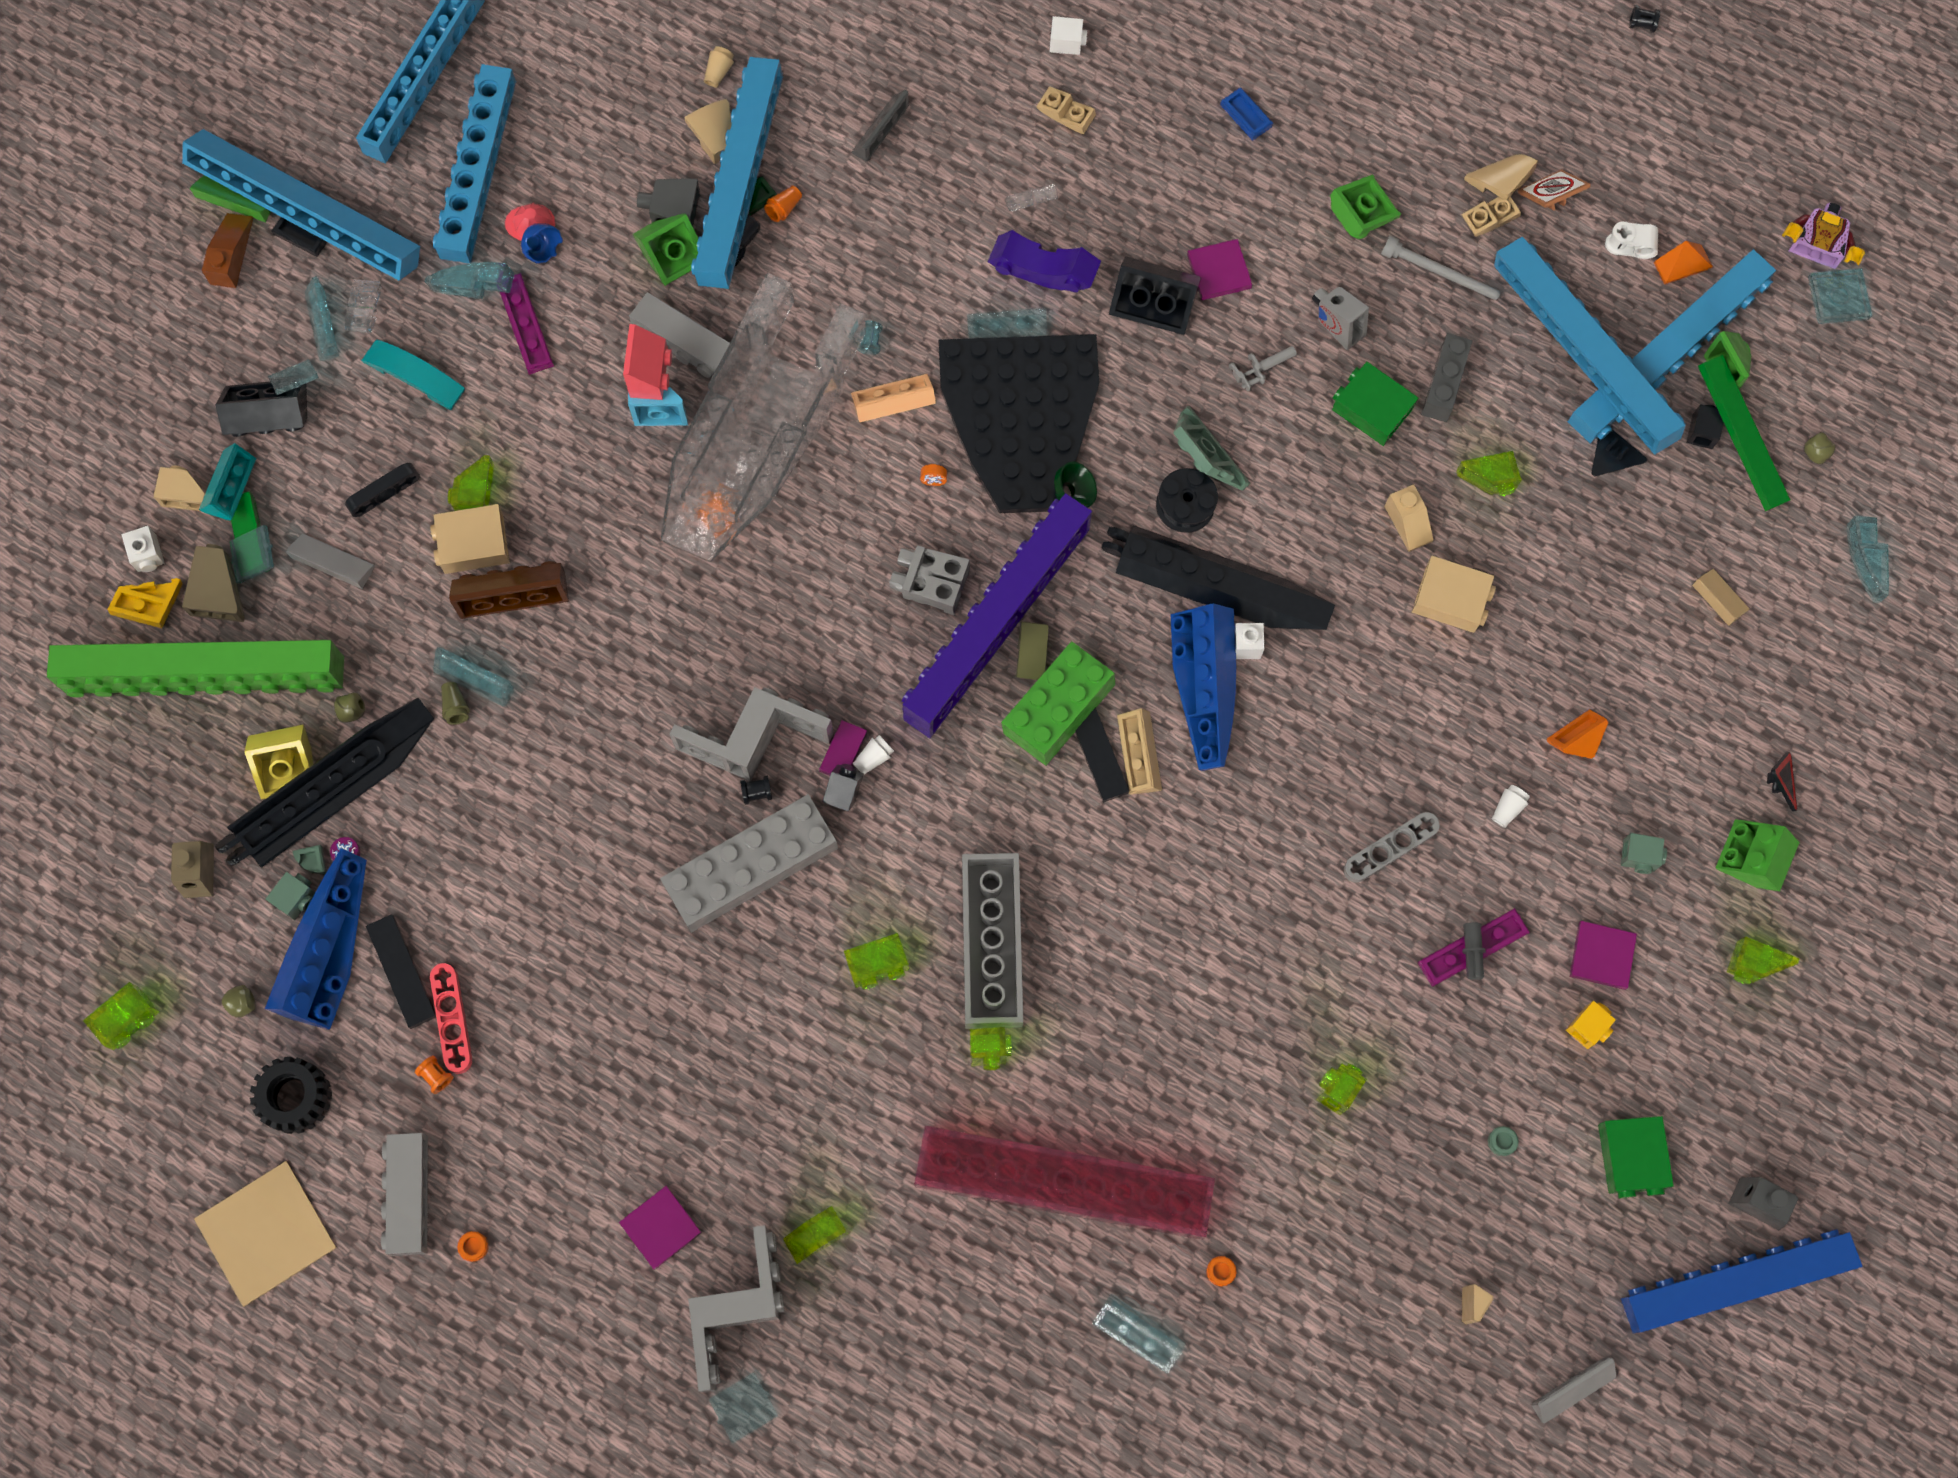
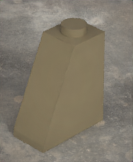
(212, 586)

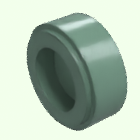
(1503, 1141)

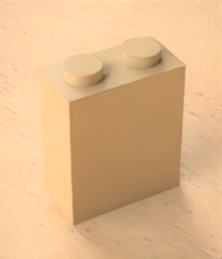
(470, 539)
(1454, 594)

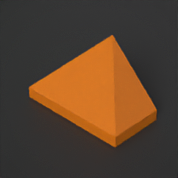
(1682, 262)
(1581, 735)

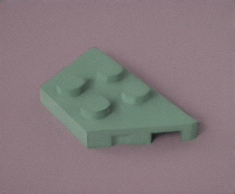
(1206, 451)

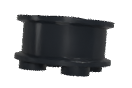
(1190, 486)

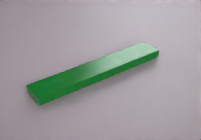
(1744, 432)

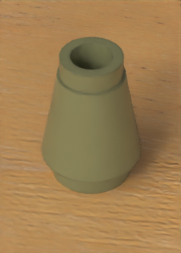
(453, 704)

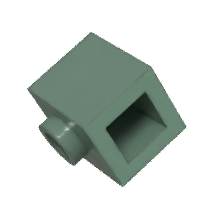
(1643, 853)
(291, 895)

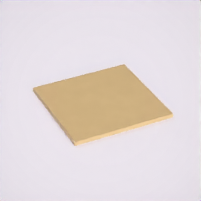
(265, 1233)

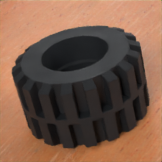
(271, 1082)

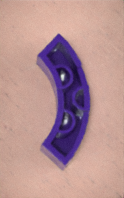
(1061, 270)

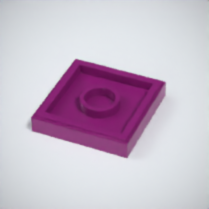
(1220, 269)
(1603, 955)
(660, 1227)

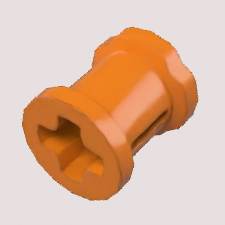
(434, 1074)

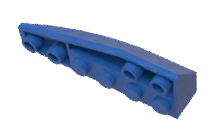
(1206, 678)
(322, 947)

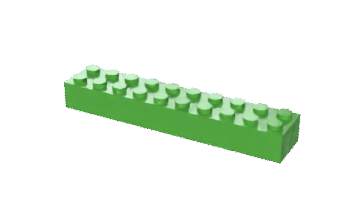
(196, 667)

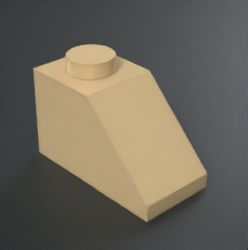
(178, 489)
(1410, 517)

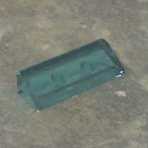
(321, 320)
(1007, 323)
(472, 677)
(1139, 1333)

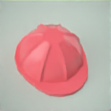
(525, 216)

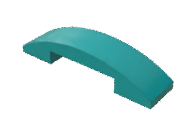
(414, 372)

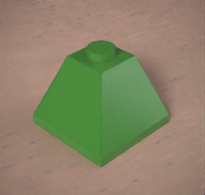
(668, 246)
(1735, 353)

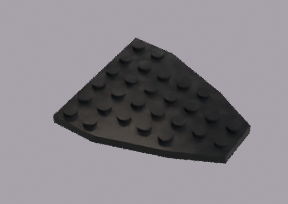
(1020, 410)

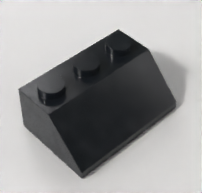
(1154, 295)
(260, 410)

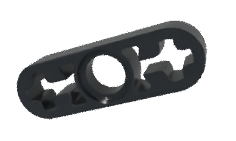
(382, 489)

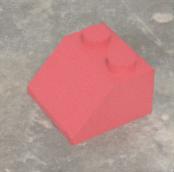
(646, 364)

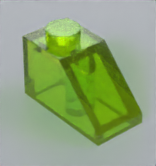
(1492, 473)
(473, 485)
(1757, 961)
(815, 1235)

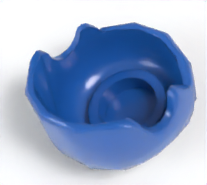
(540, 242)

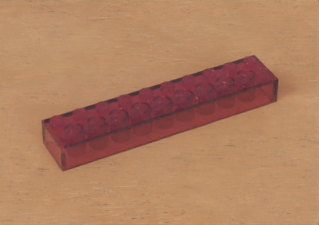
(1064, 1183)

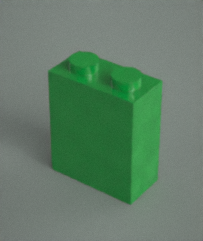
(1374, 403)
(1635, 1156)

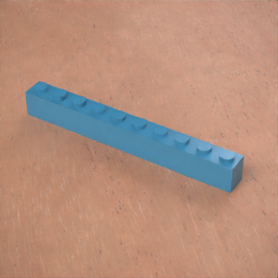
(738, 173)
(301, 204)
(1682, 338)
(1589, 345)

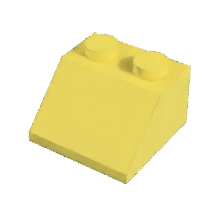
(277, 757)

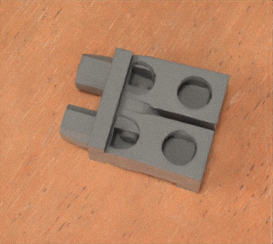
(931, 577)

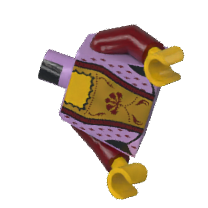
(1824, 237)

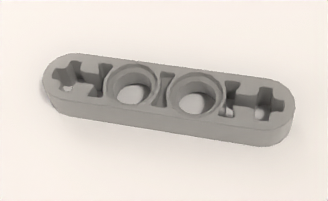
(1389, 844)

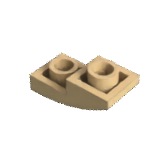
(1062, 108)
(1490, 216)

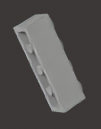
(684, 336)
(405, 1194)

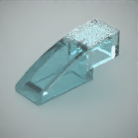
(472, 279)
(1869, 557)

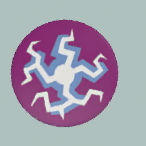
(344, 843)

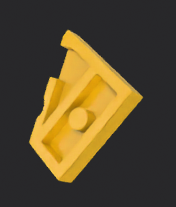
(145, 602)

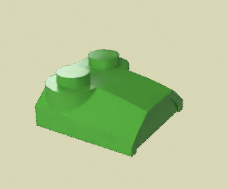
(1362, 206)

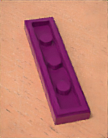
(526, 327)
(1495, 936)

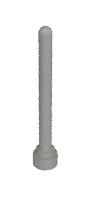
(1394, 249)

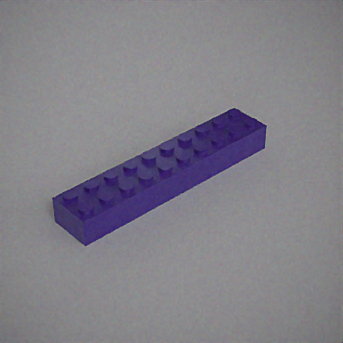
(996, 615)

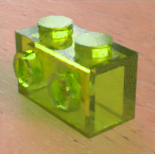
(877, 961)
(121, 1016)
(989, 1047)
(1340, 1087)

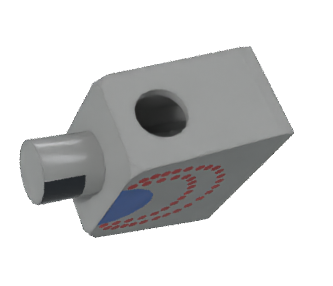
(1342, 315)

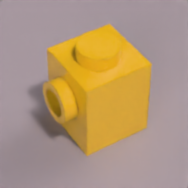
(1592, 1024)

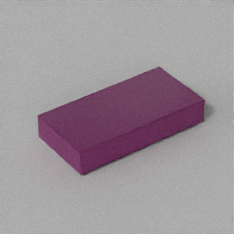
(843, 747)

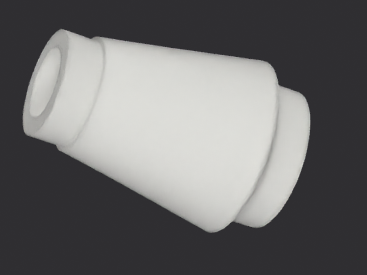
(873, 755)
(1510, 805)

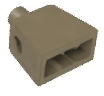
(193, 864)

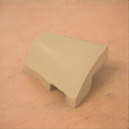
(710, 127)
(1503, 176)

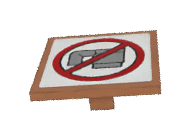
(1554, 189)

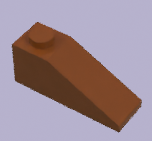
(227, 251)

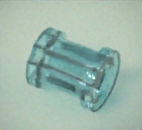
(871, 339)

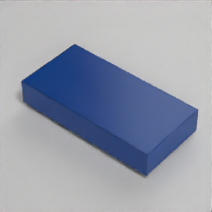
(1246, 113)

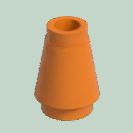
(782, 204)

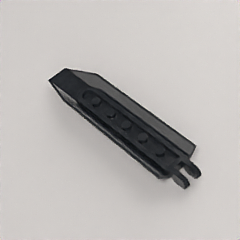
(1216, 580)
(326, 786)

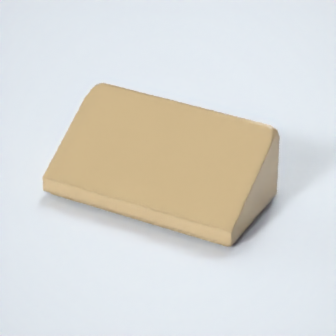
(1720, 597)
(1474, 1303)

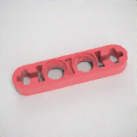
(446, 1019)

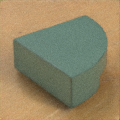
(311, 859)

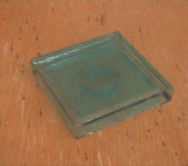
(1840, 296)

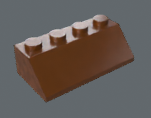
(509, 590)

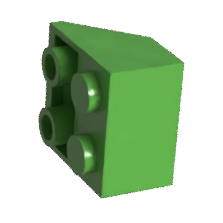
(1758, 854)

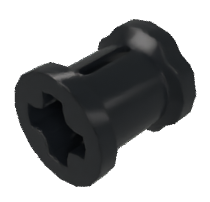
(1644, 18)
(756, 790)

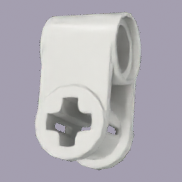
(1636, 240)

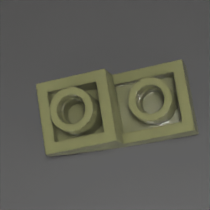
(1032, 650)

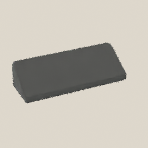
(882, 126)

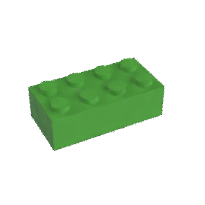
(1058, 703)

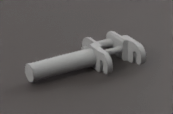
(1261, 366)

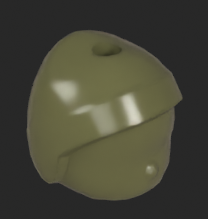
(1819, 448)
(349, 707)
(239, 1001)

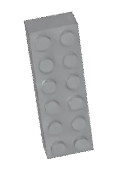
(749, 863)
(992, 941)

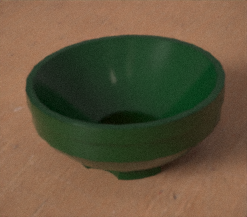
(1079, 481)

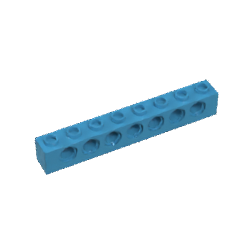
(416, 77)
(461, 246)

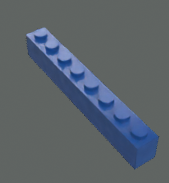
(1740, 1282)

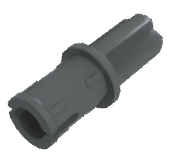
(1473, 950)

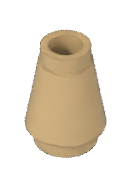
(718, 65)

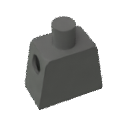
(671, 198)
(1766, 1201)

